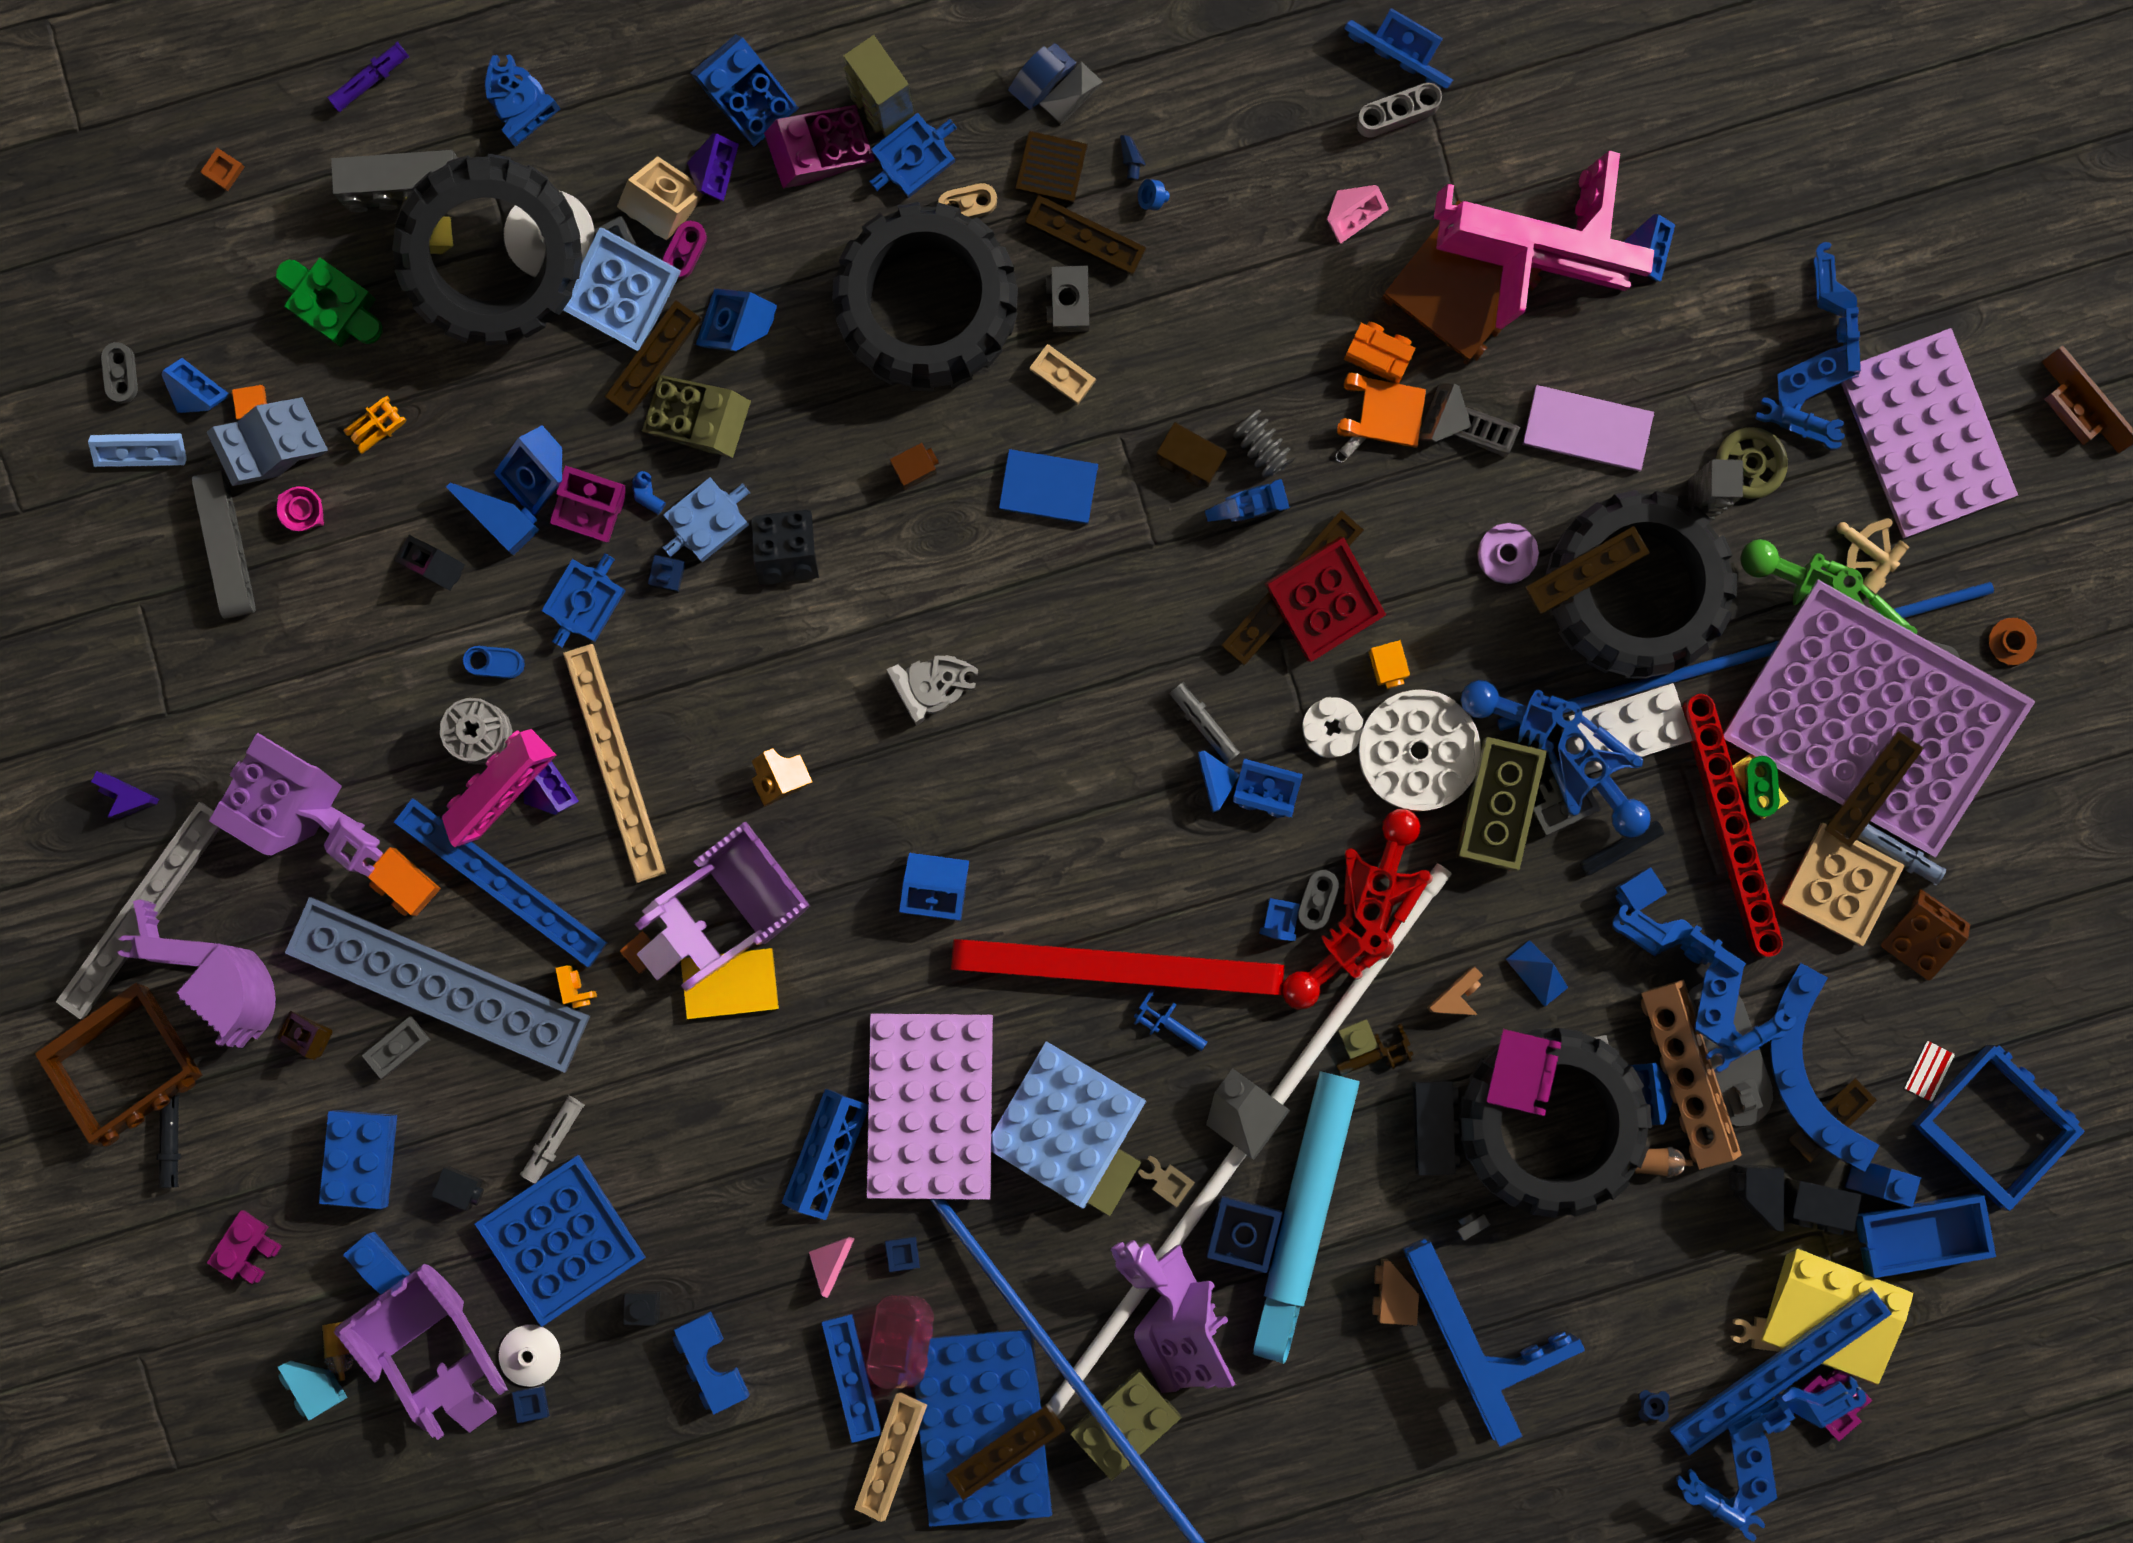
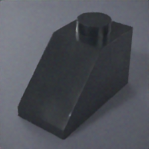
(430, 562)

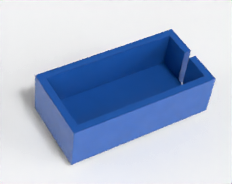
(1925, 1235)

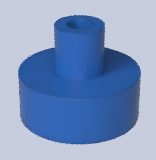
(1152, 194)

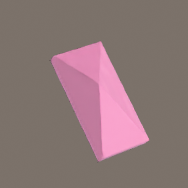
(1355, 210)
(828, 1263)

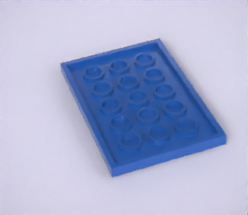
(974, 1395)

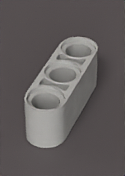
(1409, 100)

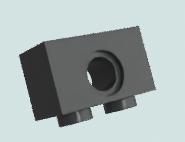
(1073, 281)

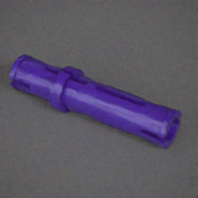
(368, 76)

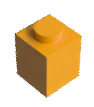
(1389, 664)

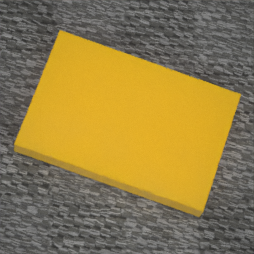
(736, 988)

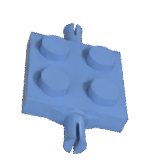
(706, 519)

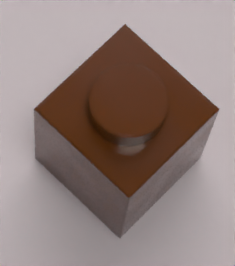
(915, 465)

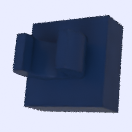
(666, 573)

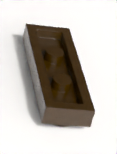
(1845, 1107)

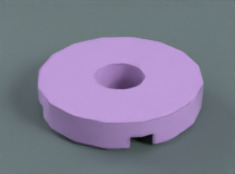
(1502, 570)

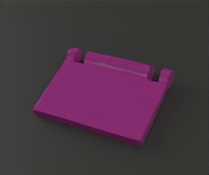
(1522, 1072)

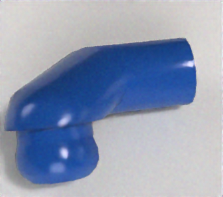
(644, 494)

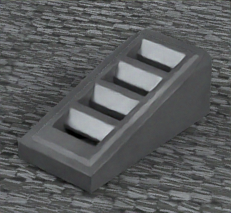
(1500, 425)

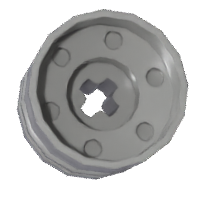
(490, 737)

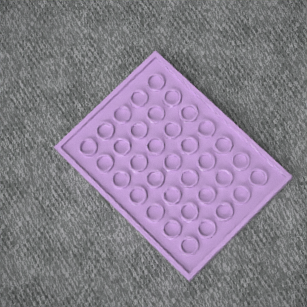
(1844, 689)

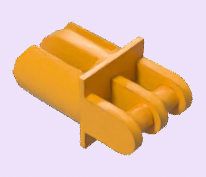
(370, 429)

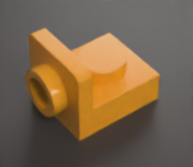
(569, 982)

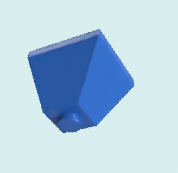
(735, 320)
(532, 469)

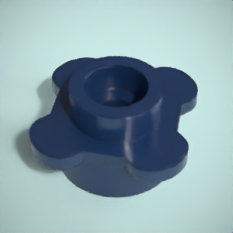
(1660, 1412)

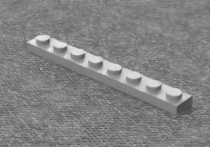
(157, 888)

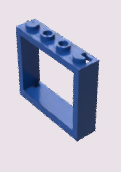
(2042, 1098)

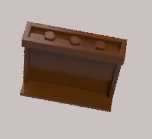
(1452, 296)

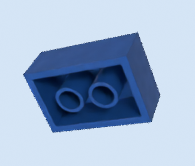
(358, 1159)

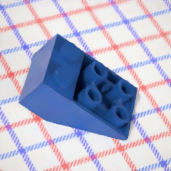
(744, 89)

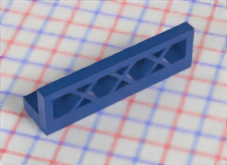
(819, 1153)

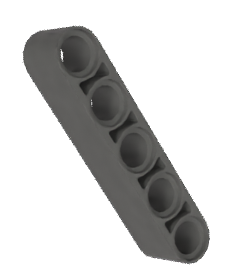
(223, 544)

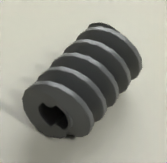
(1262, 445)

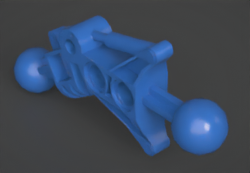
(1629, 816)

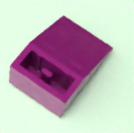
(818, 145)

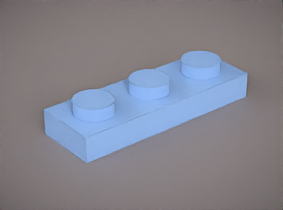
(137, 450)

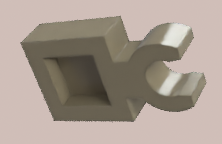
(1170, 1183)

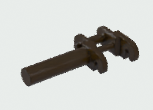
(1377, 1054)

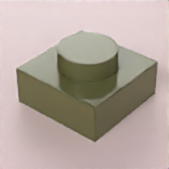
(1358, 1039)

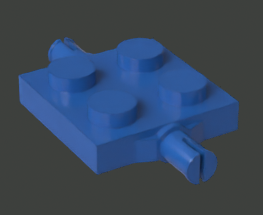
(913, 155)
(583, 600)

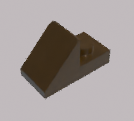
(304, 1035)

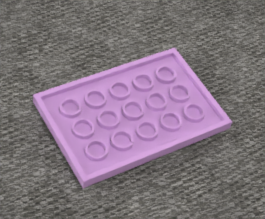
(1928, 434)
(930, 1106)

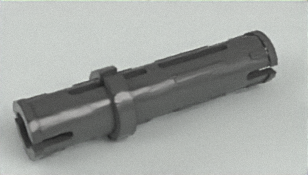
(1204, 722)

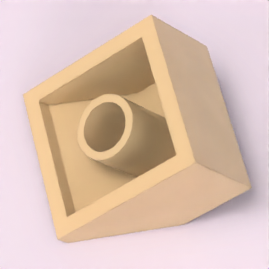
(659, 197)

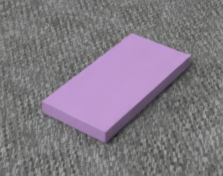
(1588, 428)

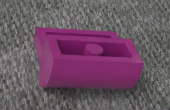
(588, 504)

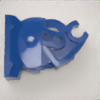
(517, 102)
(1251, 503)

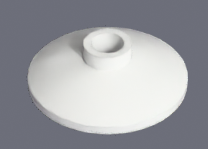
(544, 1351)

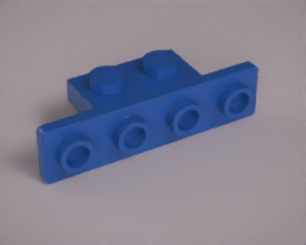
(1405, 42)

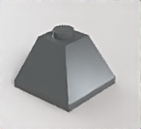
(1244, 1114)

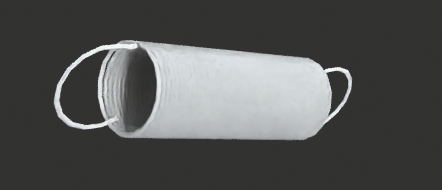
(1351, 446)

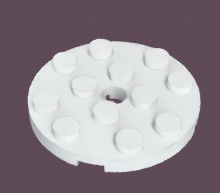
(1450, 742)

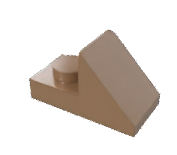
(1451, 1000)

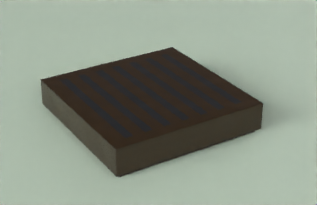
(1051, 167)

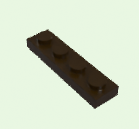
(1085, 235)
(653, 357)
(1587, 570)
(1873, 788)
(1005, 1452)

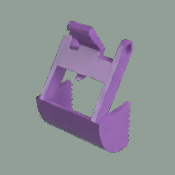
(751, 882)
(228, 987)
(402, 1316)

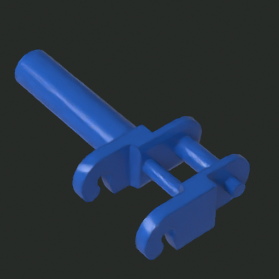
(1169, 1023)

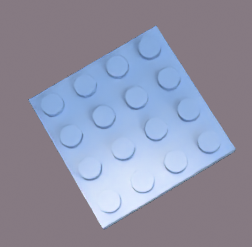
(1065, 1124)

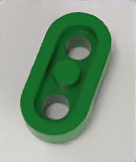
(1762, 786)

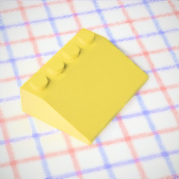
(1817, 1288)

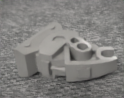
(926, 684)

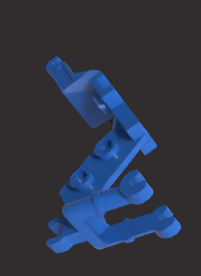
(1824, 369)
(1719, 986)
(1753, 1454)

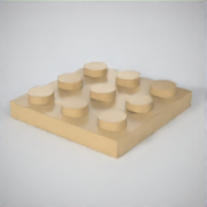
(1842, 886)

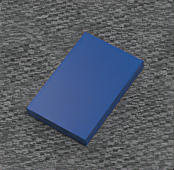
(1048, 486)

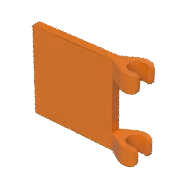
(1388, 411)

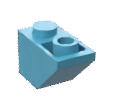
(312, 1386)

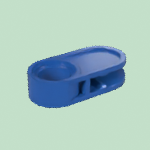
(499, 664)

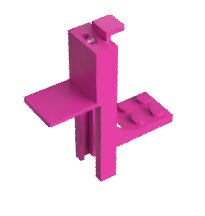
(1527, 242)

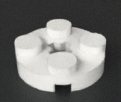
(1329, 710)

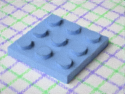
(621, 289)

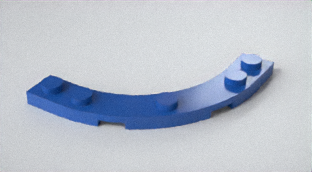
(1793, 1082)

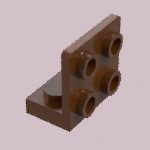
(1927, 936)

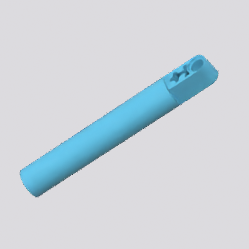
(1305, 1213)

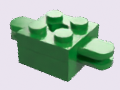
(329, 302)

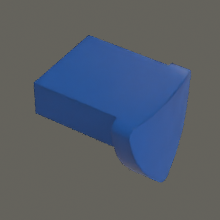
(1280, 920)

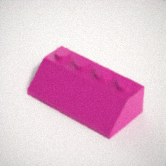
(496, 787)

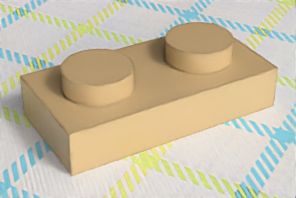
(1062, 374)

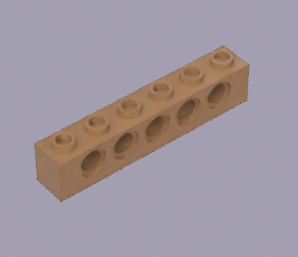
(1705, 1085)

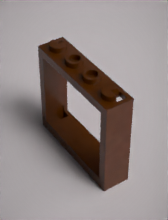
(92, 1027)

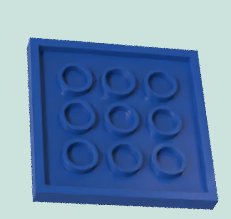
(560, 1240)

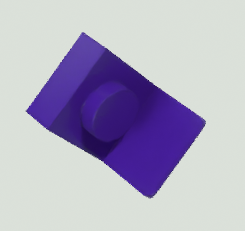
(129, 798)

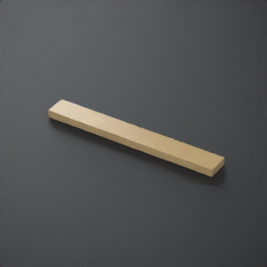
(614, 763)

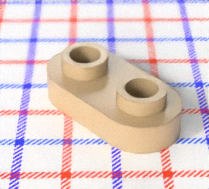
(967, 198)

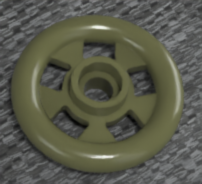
(1760, 439)

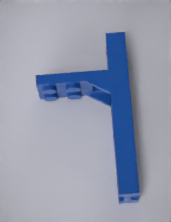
(1482, 1374)

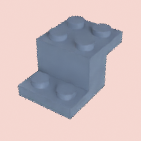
(267, 441)

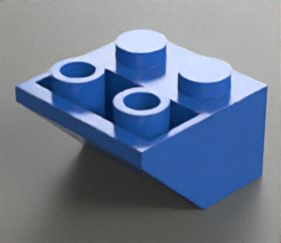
(934, 886)

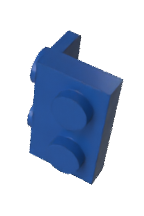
(1267, 788)

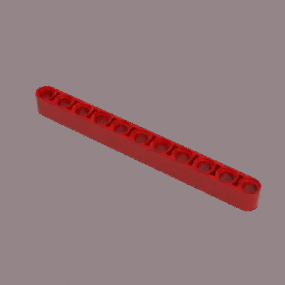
(1117, 967)

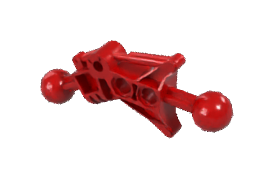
(1347, 948)

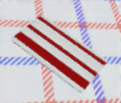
(1929, 1071)

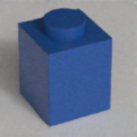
(1640, 890)

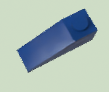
(500, 518)
(376, 1263)

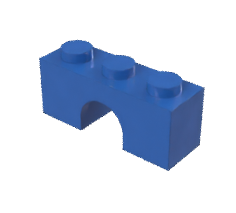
(718, 1388)

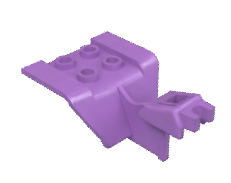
(284, 801)
(1180, 1325)

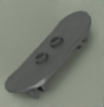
(1746, 1080)

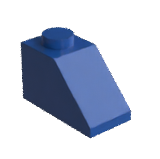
(1884, 1184)

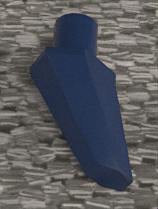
(1131, 158)

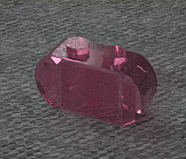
(900, 1342)

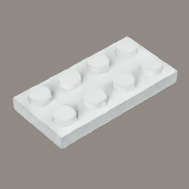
(1640, 722)

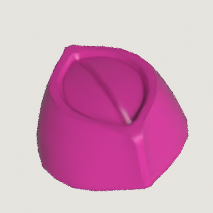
(300, 509)

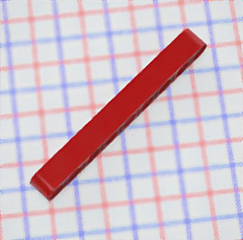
(1743, 837)

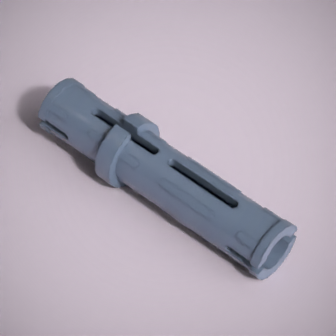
(1912, 860)

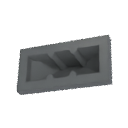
(1071, 93)
(1445, 415)

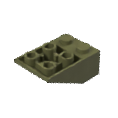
(697, 415)

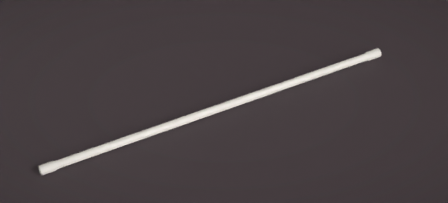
(1236, 1156)

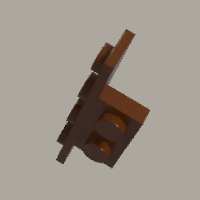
(2083, 404)

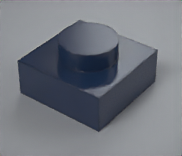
(902, 1254)
(530, 1404)

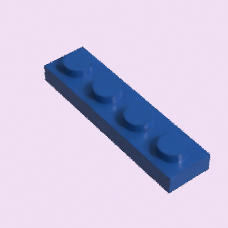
(852, 1378)

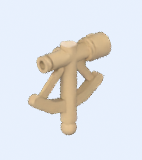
(1885, 561)

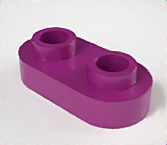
(685, 251)

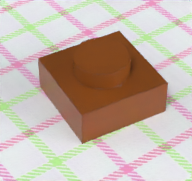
(222, 169)
(632, 948)

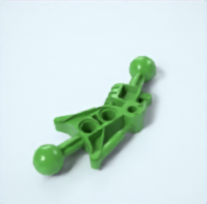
(1762, 558)

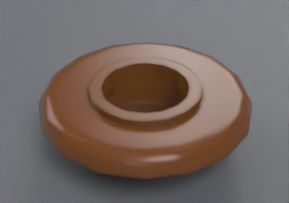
(1998, 643)

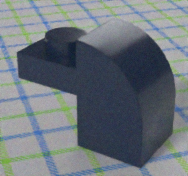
(1041, 74)

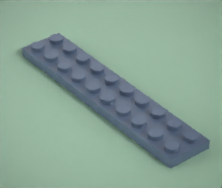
(437, 984)

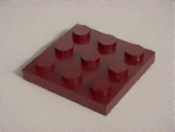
(1325, 599)

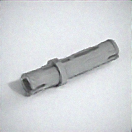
(552, 1139)

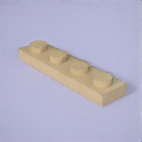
(890, 1457)

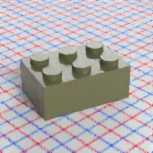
(1140, 1415)

